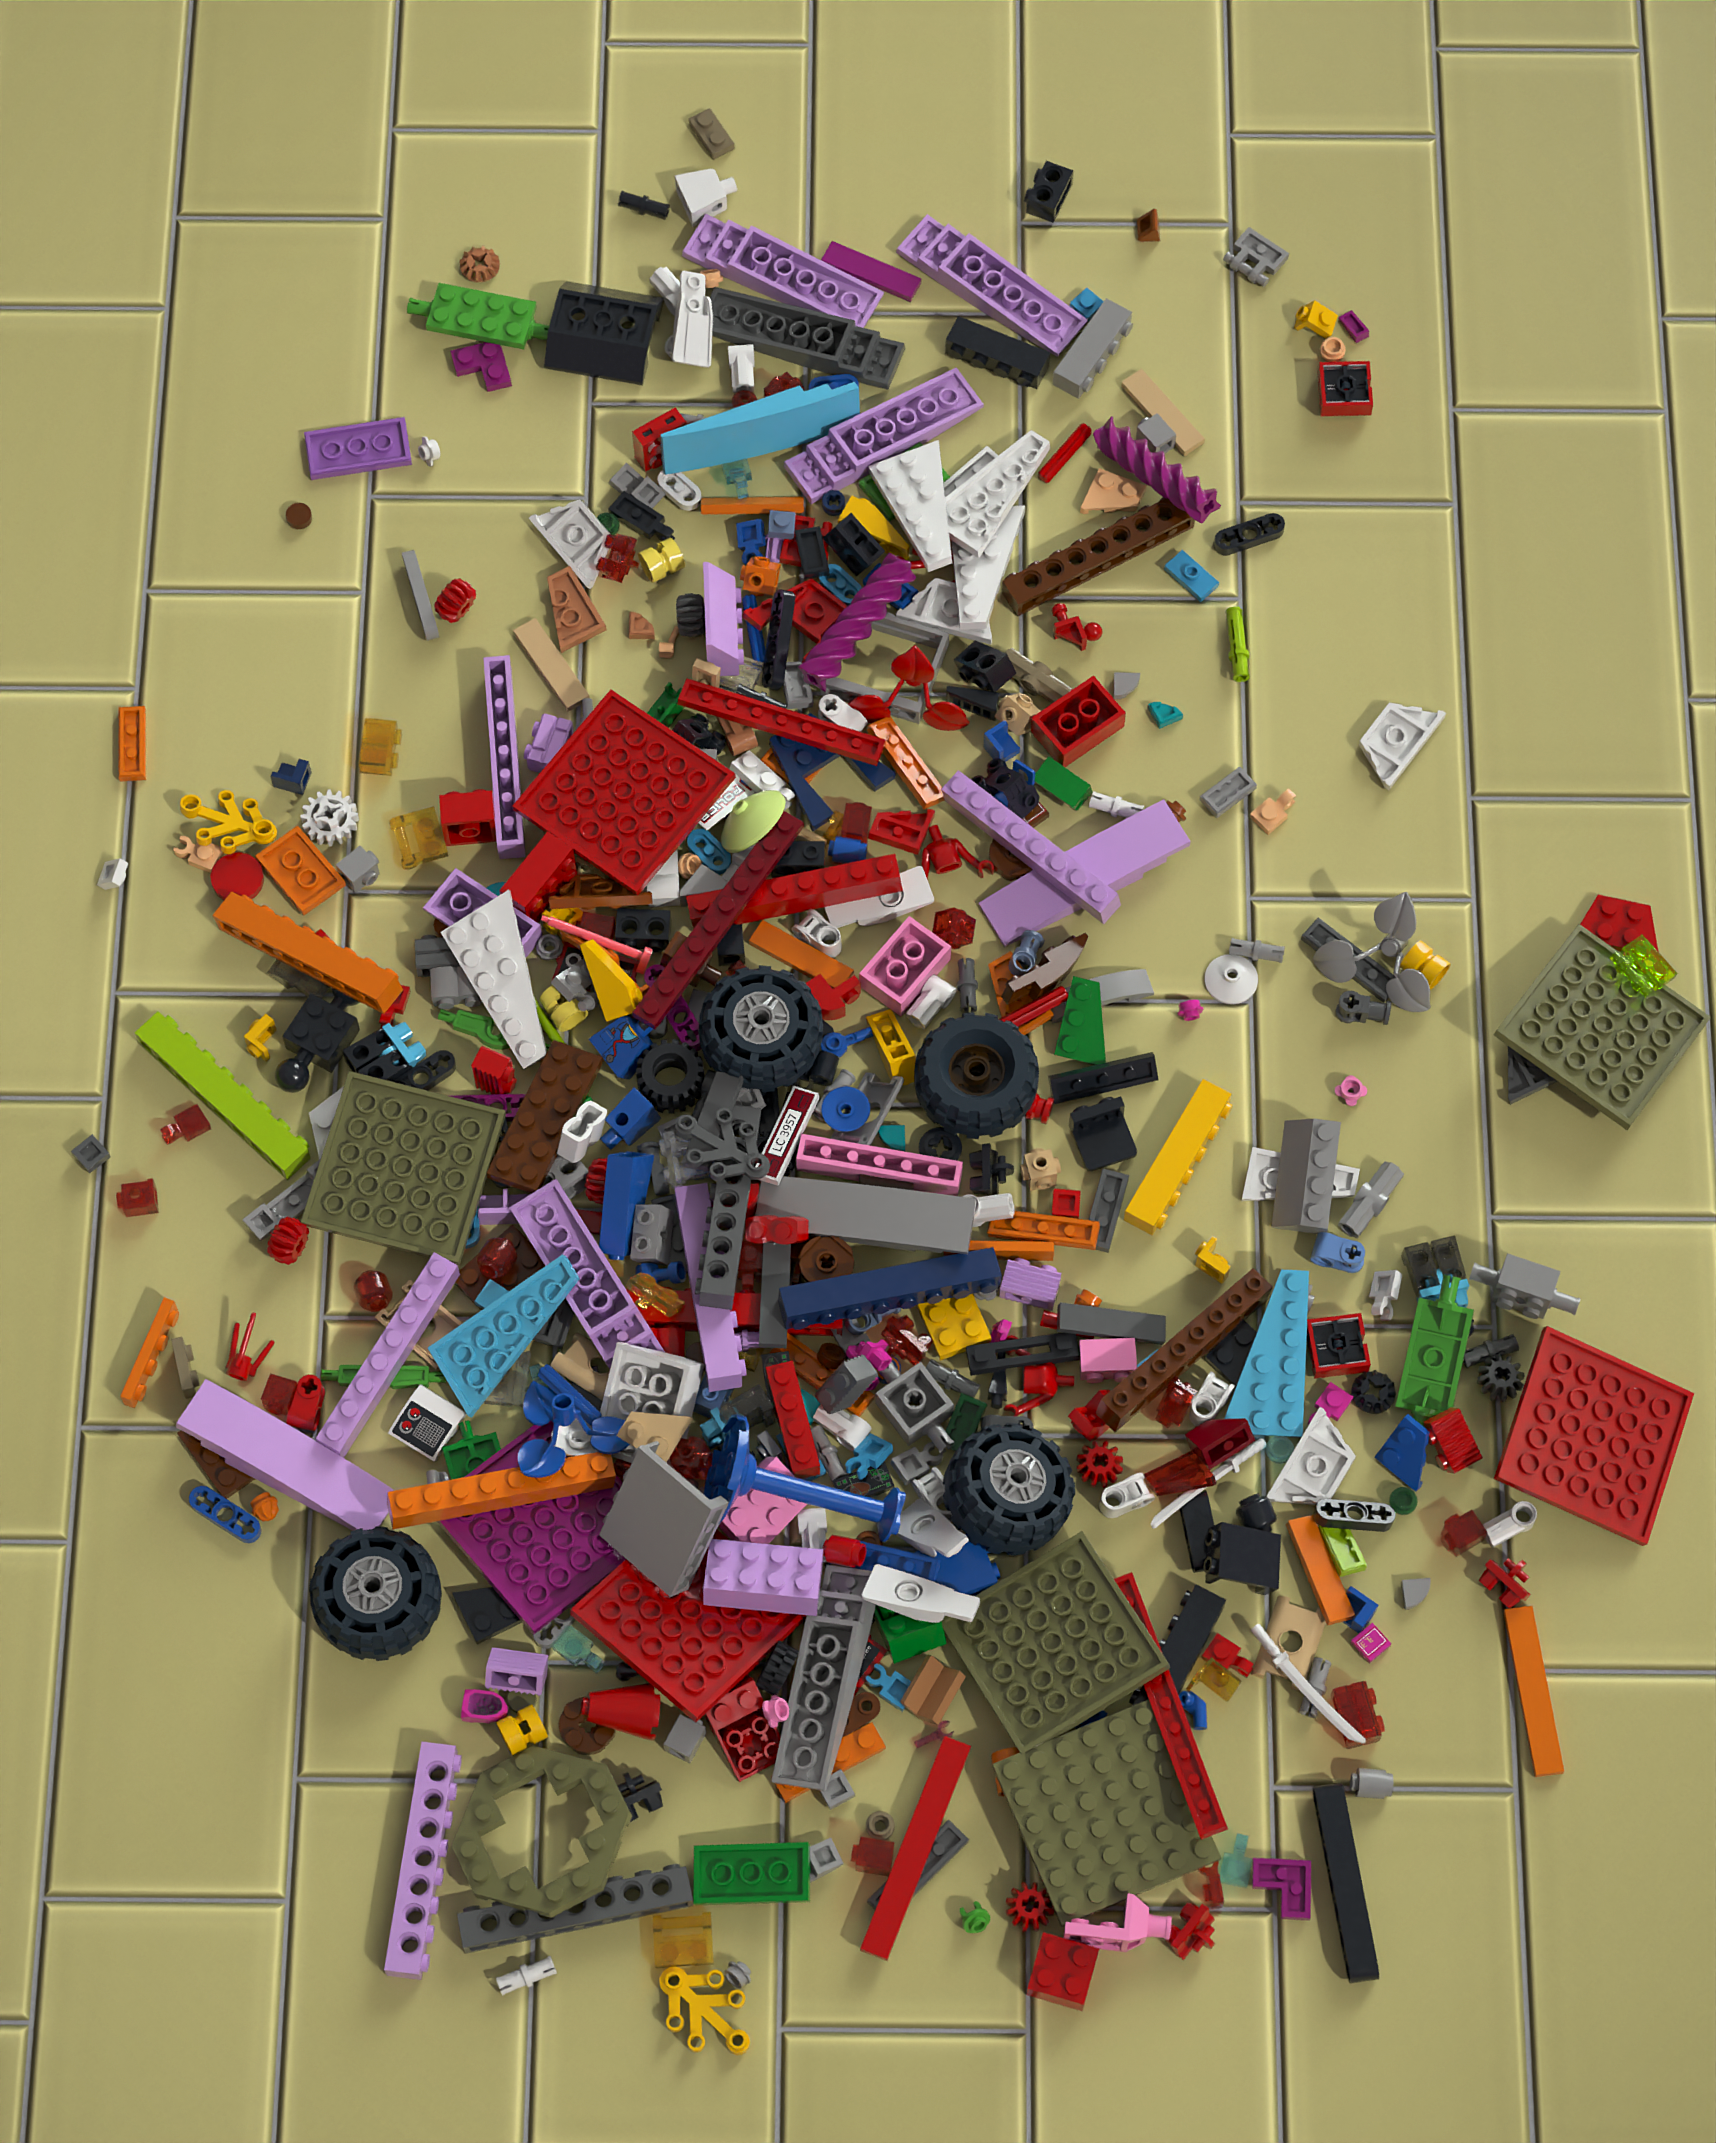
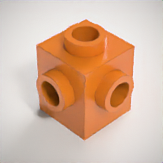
(760, 576)

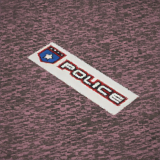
(735, 792)

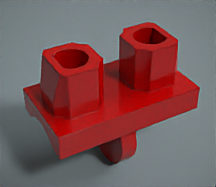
(1515, 1591)
(1195, 1932)

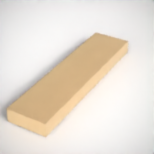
(1154, 401)
(551, 664)

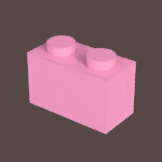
(1107, 1359)

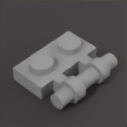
(1261, 252)
(575, 983)

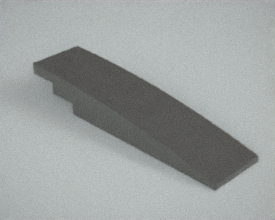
(805, 337)

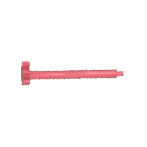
(603, 941)

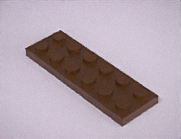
(538, 1124)

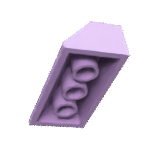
(722, 620)
(463, 895)

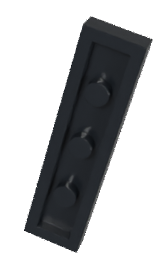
(1103, 1078)

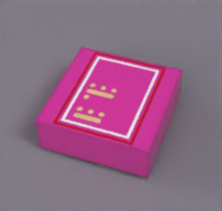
(1370, 1643)

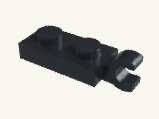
(640, 517)

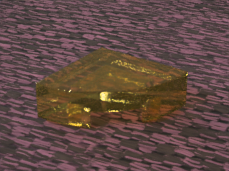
(835, 828)

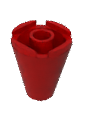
(624, 1709)

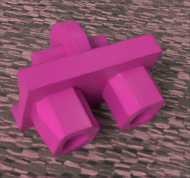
(874, 1353)

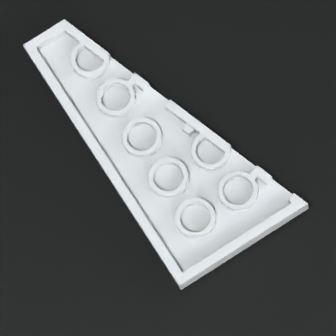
(916, 496)
(987, 497)
(980, 578)
(496, 965)

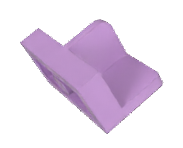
(496, 1210)

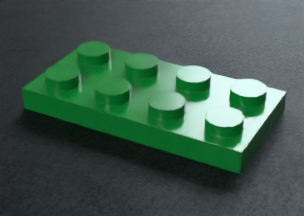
(752, 1873)

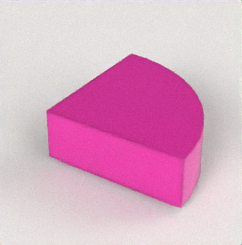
(1000, 1331)

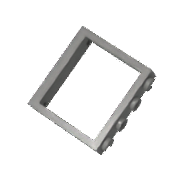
(907, 630)

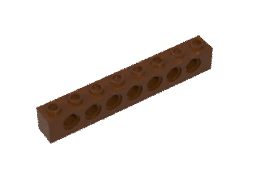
(1091, 565)
(1183, 1350)

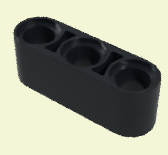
(1196, 1520)

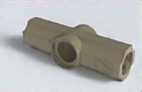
(1036, 677)

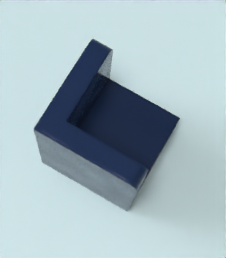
(292, 777)

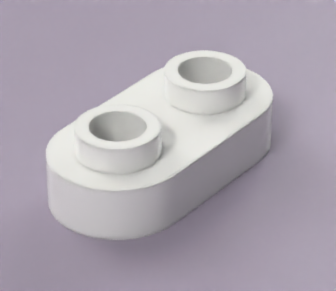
(680, 490)

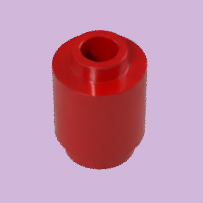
(844, 1551)

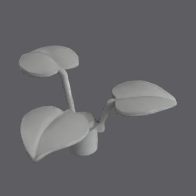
(1397, 919)

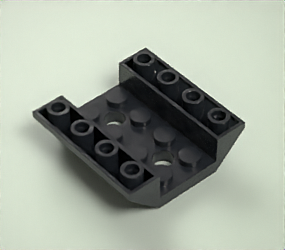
(598, 342)

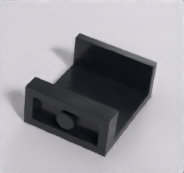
(1243, 1556)

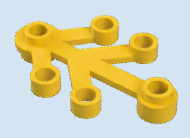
(230, 822)
(701, 2007)

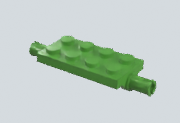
(480, 316)
(1435, 1354)

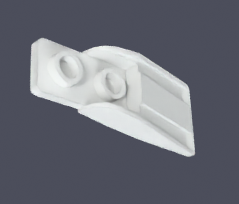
(692, 322)
(886, 907)
(930, 1530)
(917, 1596)

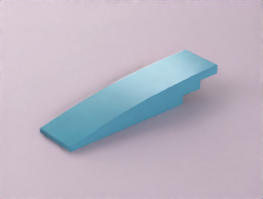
(759, 427)

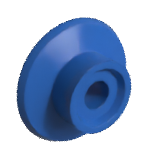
(841, 1099)

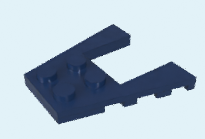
(802, 760)

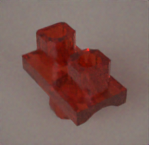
(620, 557)
(903, 1342)
(1175, 1402)

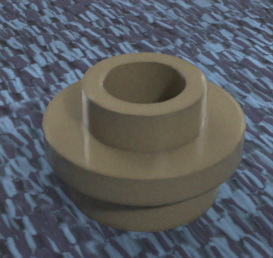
(880, 1816)

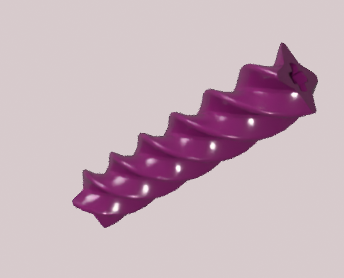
(1155, 472)
(856, 621)

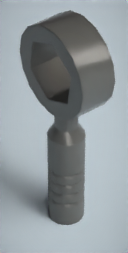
(706, 1085)

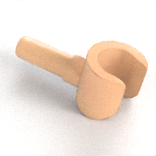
(667, 648)

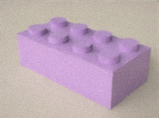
(763, 1577)

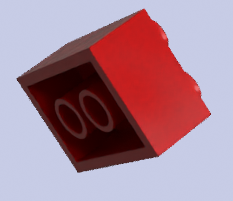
(1078, 721)
(541, 876)

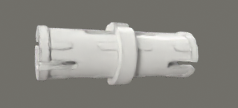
(1115, 806)
(526, 1975)

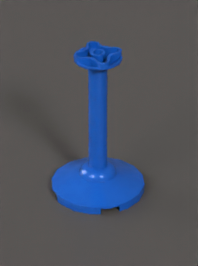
(736, 1473)

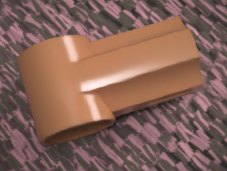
(738, 736)

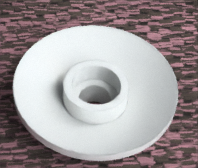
(1227, 989)
(574, 1439)

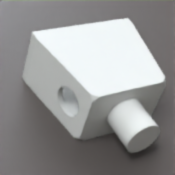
(703, 193)

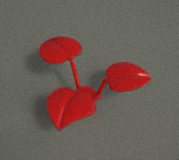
(913, 669)

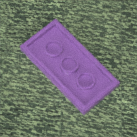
(357, 448)

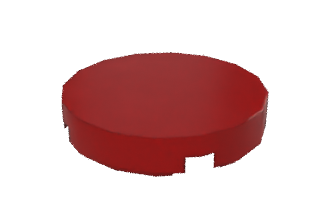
(237, 874)

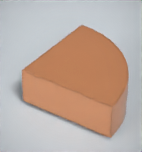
(640, 627)

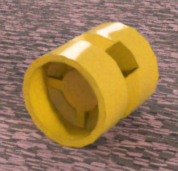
(1422, 959)
(513, 1734)

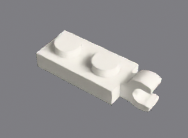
(760, 776)

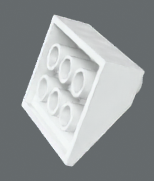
(650, 1383)

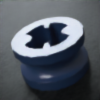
(833, 495)

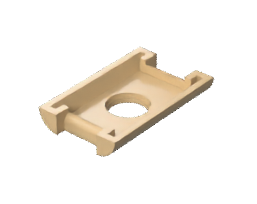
(443, 1321)
(577, 1368)
(1291, 1618)

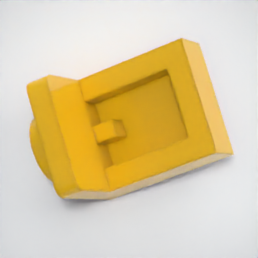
(1316, 318)
(567, 915)
(257, 1035)

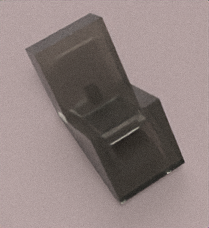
(291, 977)

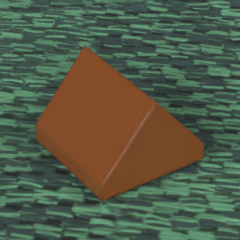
(1148, 227)

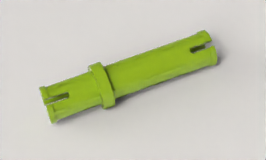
(1238, 653)

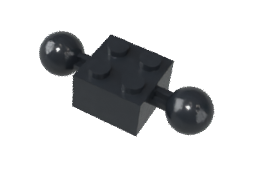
(316, 1036)

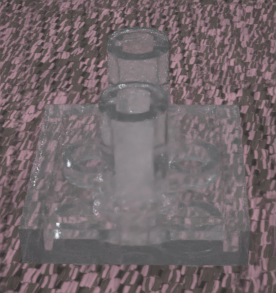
(675, 1172)

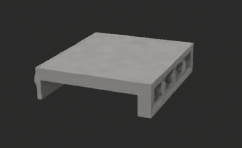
(661, 1521)

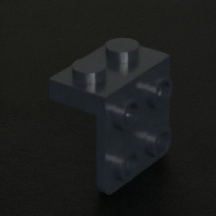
(1102, 1133)

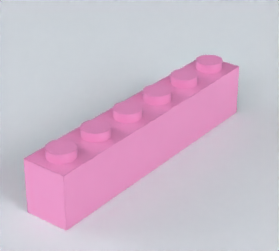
(851, 1159)

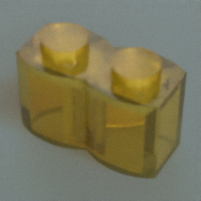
(379, 747)

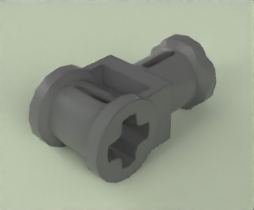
(1362, 1009)

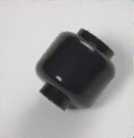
(1256, 1513)

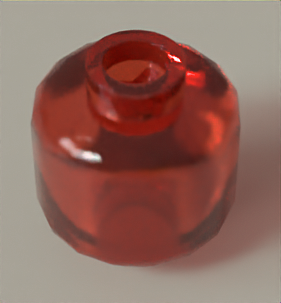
(496, 1257)
(373, 1290)

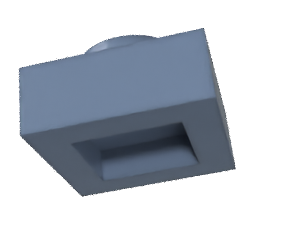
(781, 524)

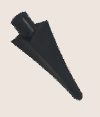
(998, 1386)

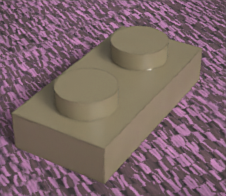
(711, 133)
(183, 1356)

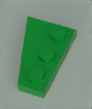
(1082, 1024)

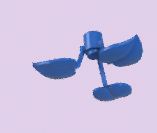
(540, 1406)

